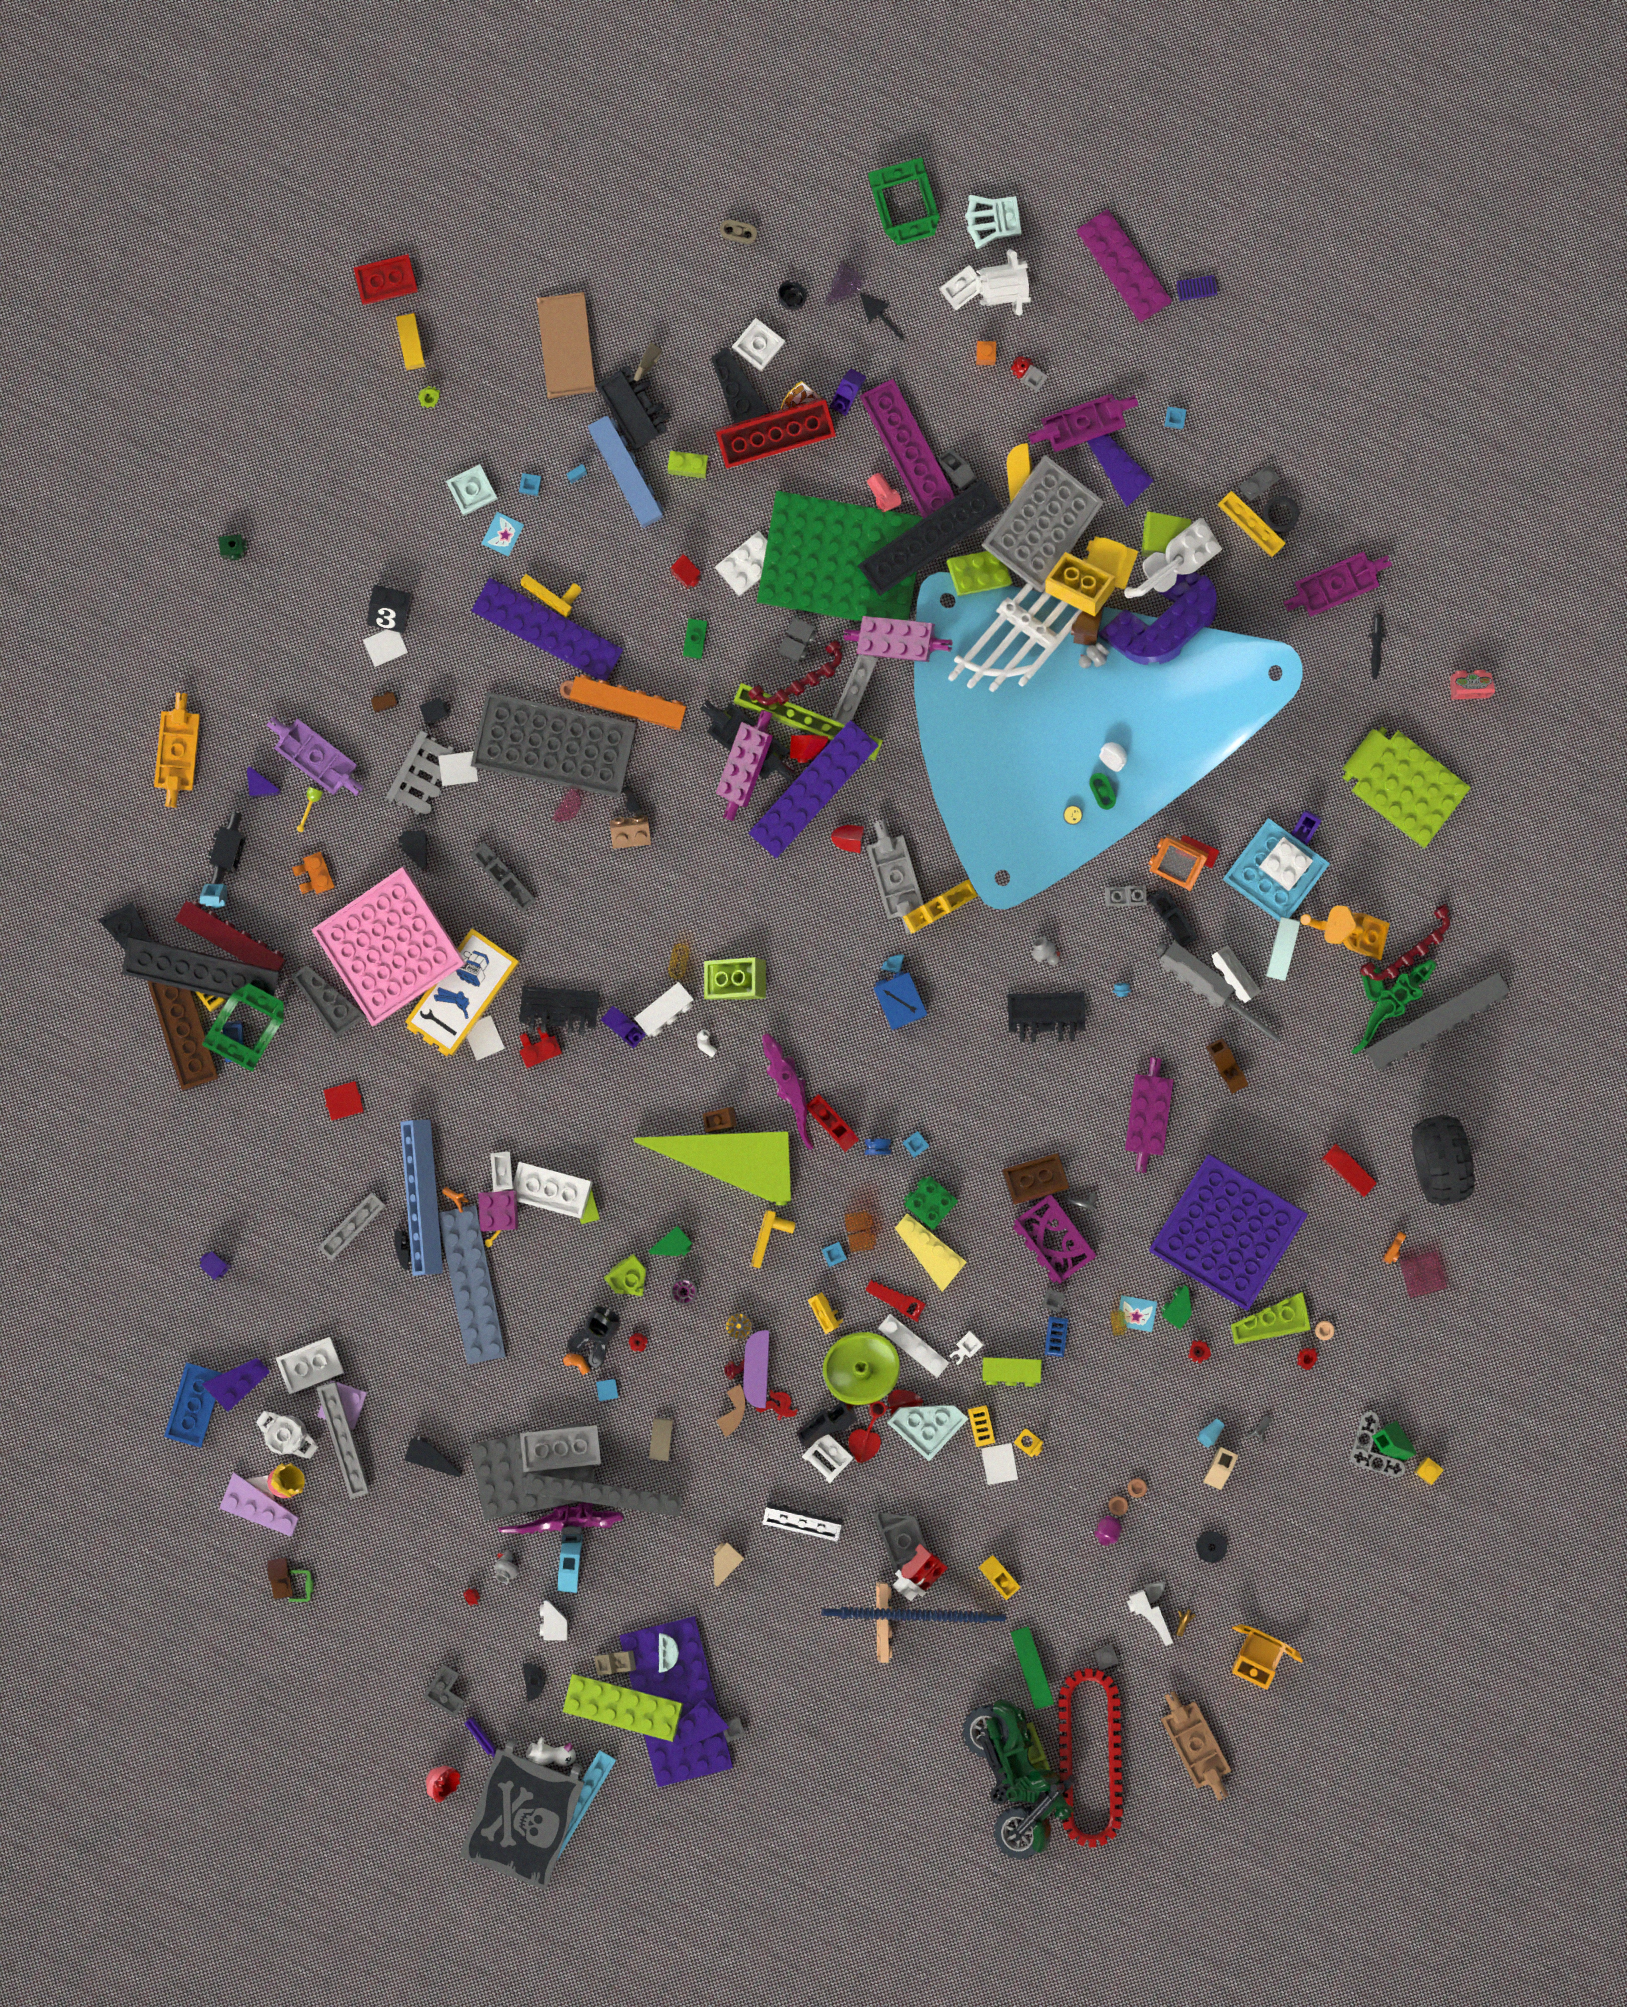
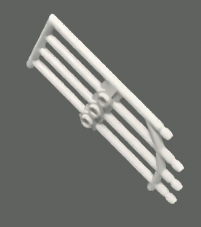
(1025, 622)

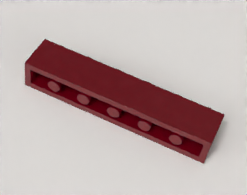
(228, 938)

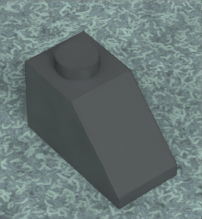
(956, 469)

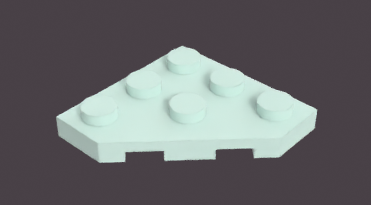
(927, 1426)

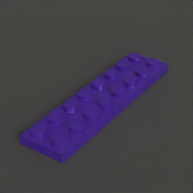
(547, 630)
(813, 789)

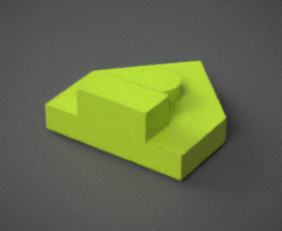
(627, 1276)

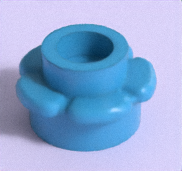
(1121, 989)

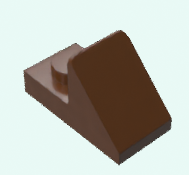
(719, 1119)
(280, 1578)

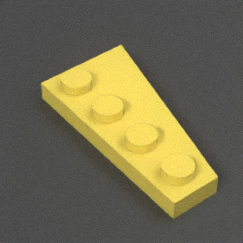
(932, 1253)

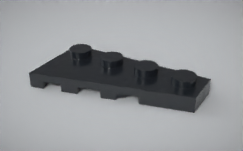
(738, 391)

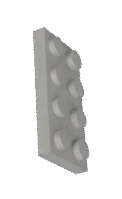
(560, 1448)

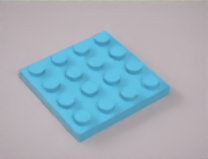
(1260, 887)

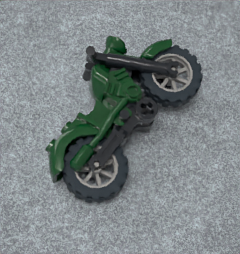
(1006, 1747)

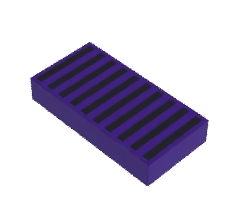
(1196, 288)

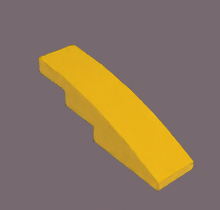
(940, 906)

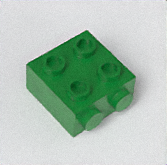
(930, 1202)

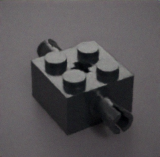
(227, 849)

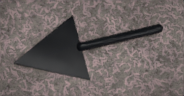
(874, 308)

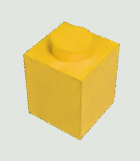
(1428, 1470)

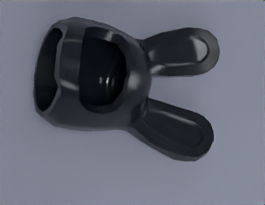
(600, 1328)

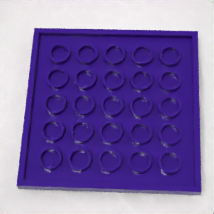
(1228, 1232)

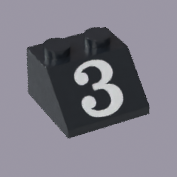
(389, 609)

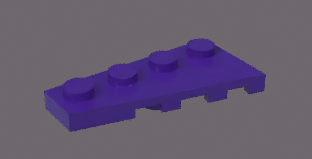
(1124, 473)

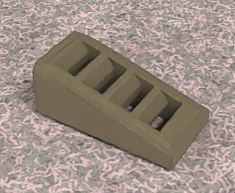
(648, 360)

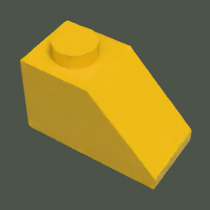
(999, 1577)

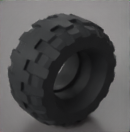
(1443, 1160)

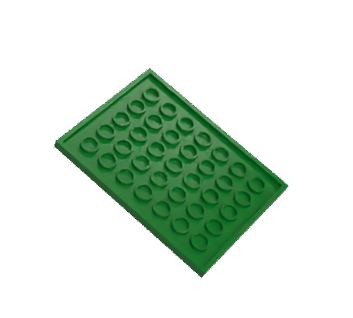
(817, 553)

